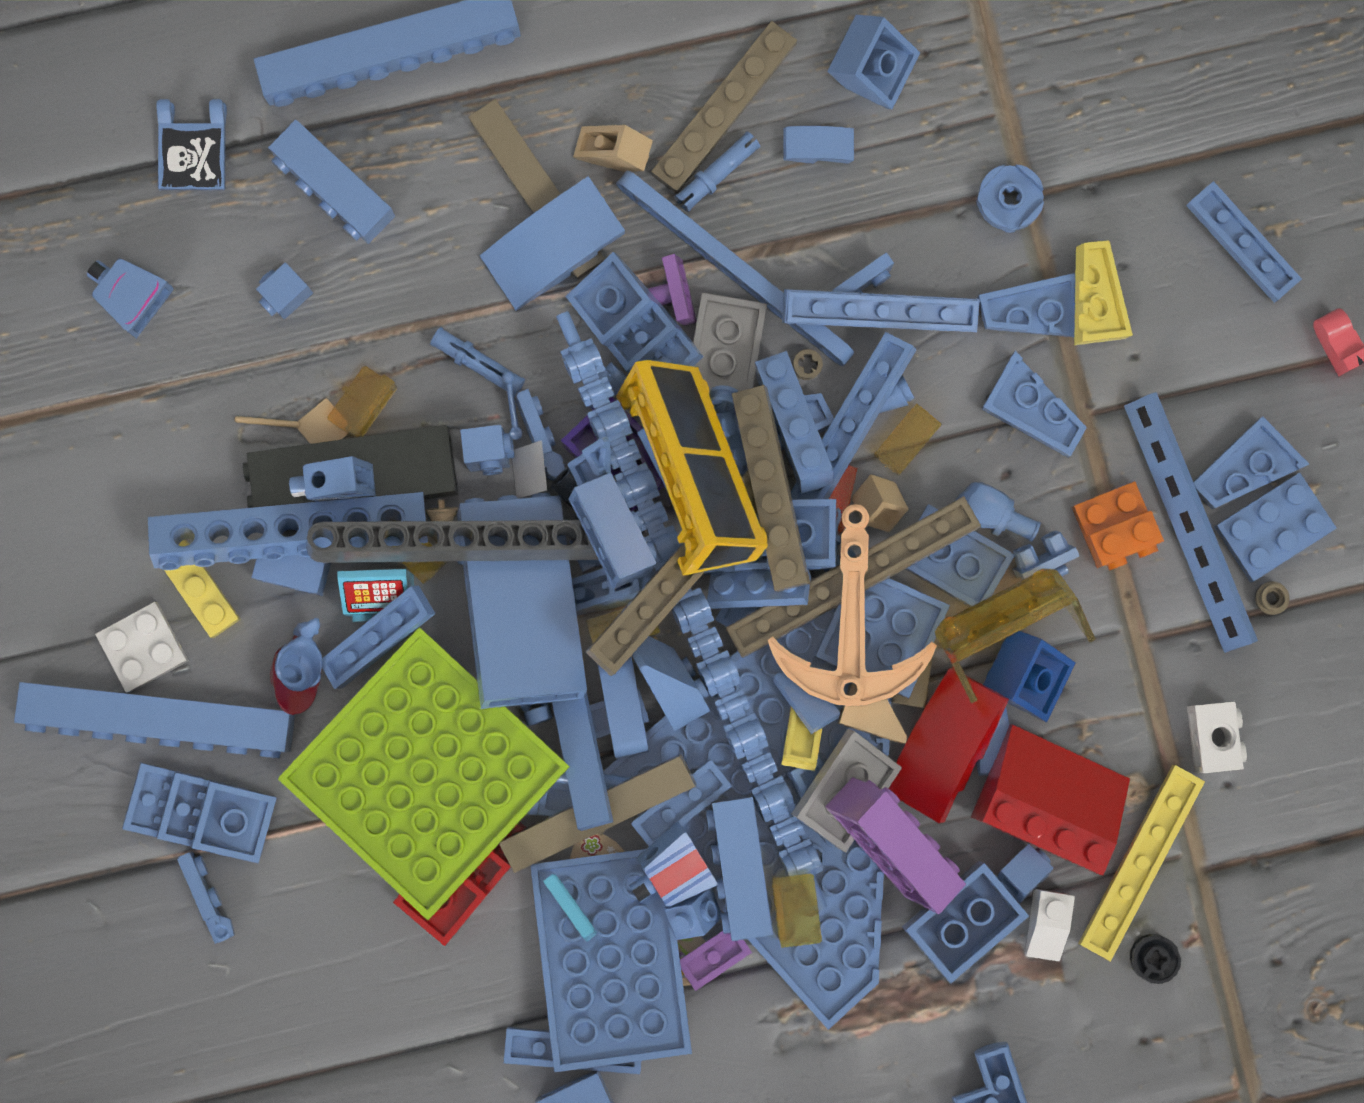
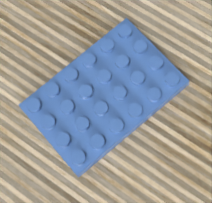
(623, 987)

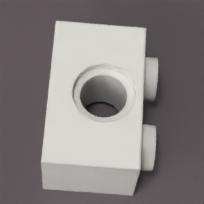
(1202, 723)

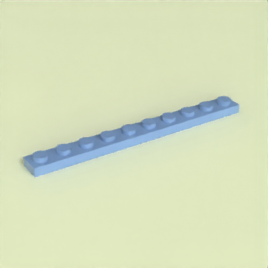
(851, 425)

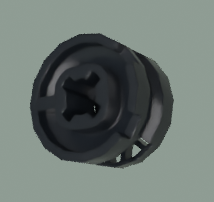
(1155, 958)

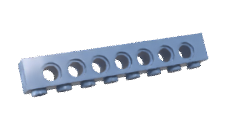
(271, 521)

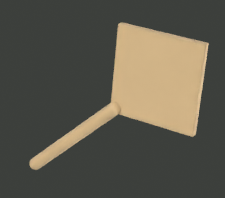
(313, 425)

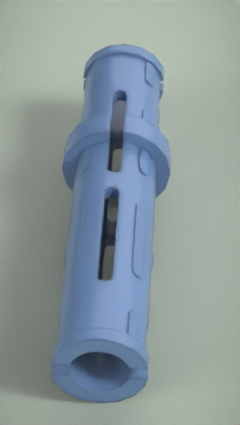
(707, 180)
(470, 357)

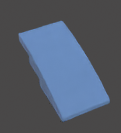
(552, 243)
(630, 317)
(817, 532)
(199, 813)

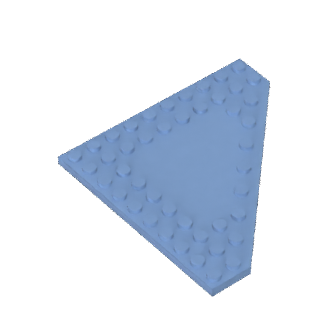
(846, 962)

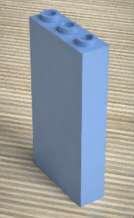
(522, 613)

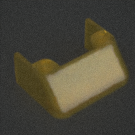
(1005, 615)

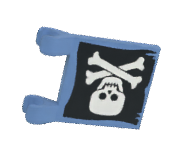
(191, 153)

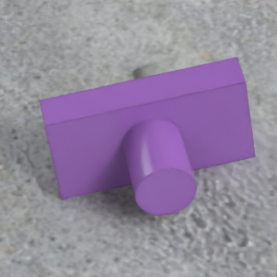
(676, 290)

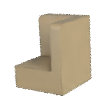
(881, 501)

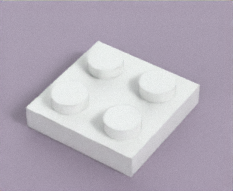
(142, 647)

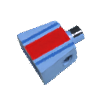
(672, 869)

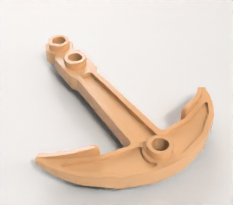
(851, 650)

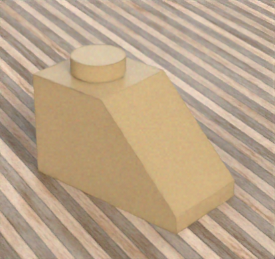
(613, 147)
(872, 719)

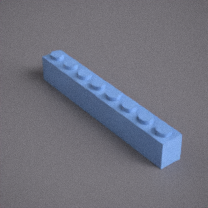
(385, 49)
(154, 718)

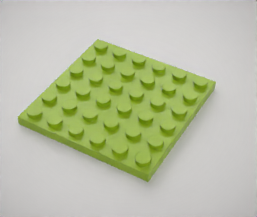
(423, 774)

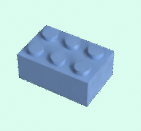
(968, 925)

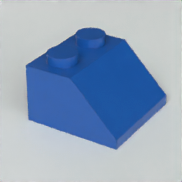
(1029, 674)

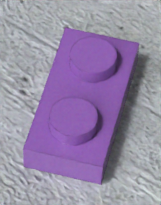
(712, 959)

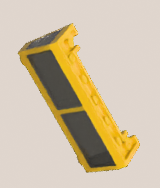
(695, 465)

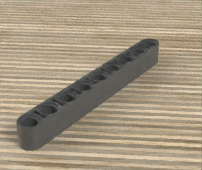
(446, 549)

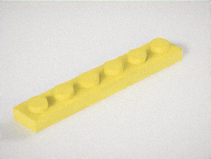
(1141, 862)

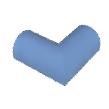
(998, 1075)

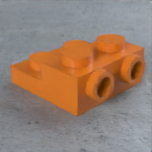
(1118, 526)

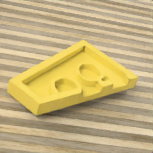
(1098, 296)

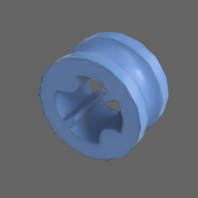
(722, 398)

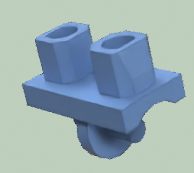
(1057, 554)

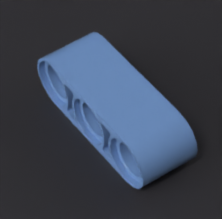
(624, 711)

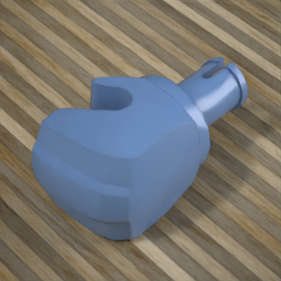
(997, 511)

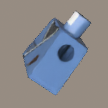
(335, 480)

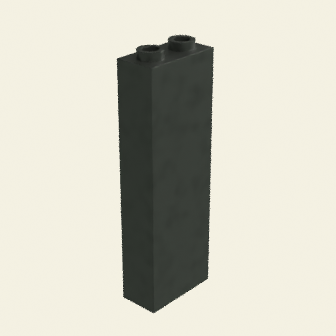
(401, 465)

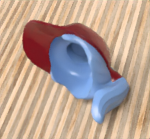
(297, 669)

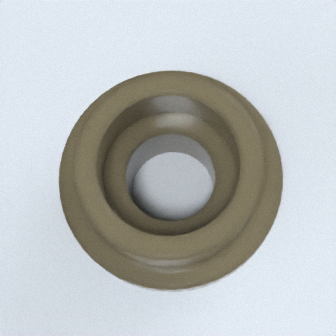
(1279, 591)

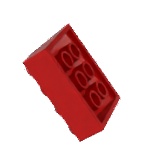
(1054, 800)

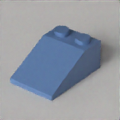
(671, 682)

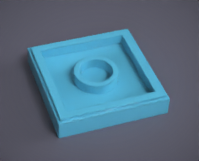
(570, 907)

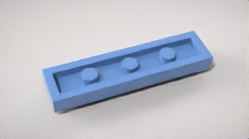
(1243, 242)
(377, 637)
(534, 1049)

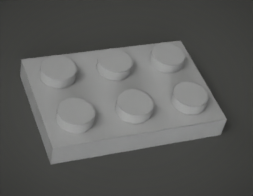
(729, 339)
(849, 759)

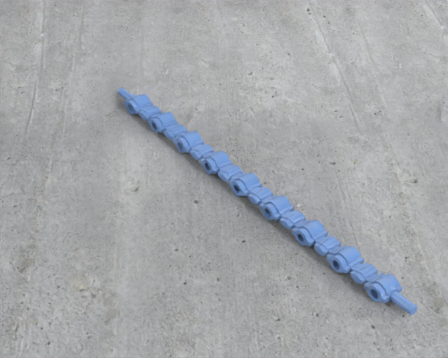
(692, 611)

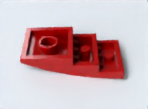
(946, 746)
(465, 899)

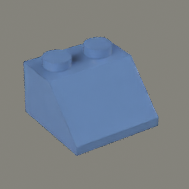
(874, 60)

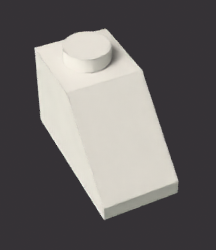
(1049, 924)

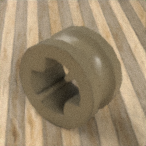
(815, 358)

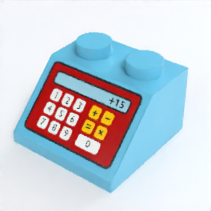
(370, 591)

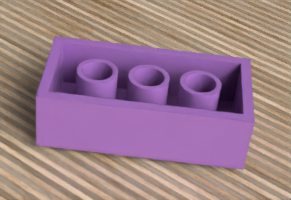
(896, 844)

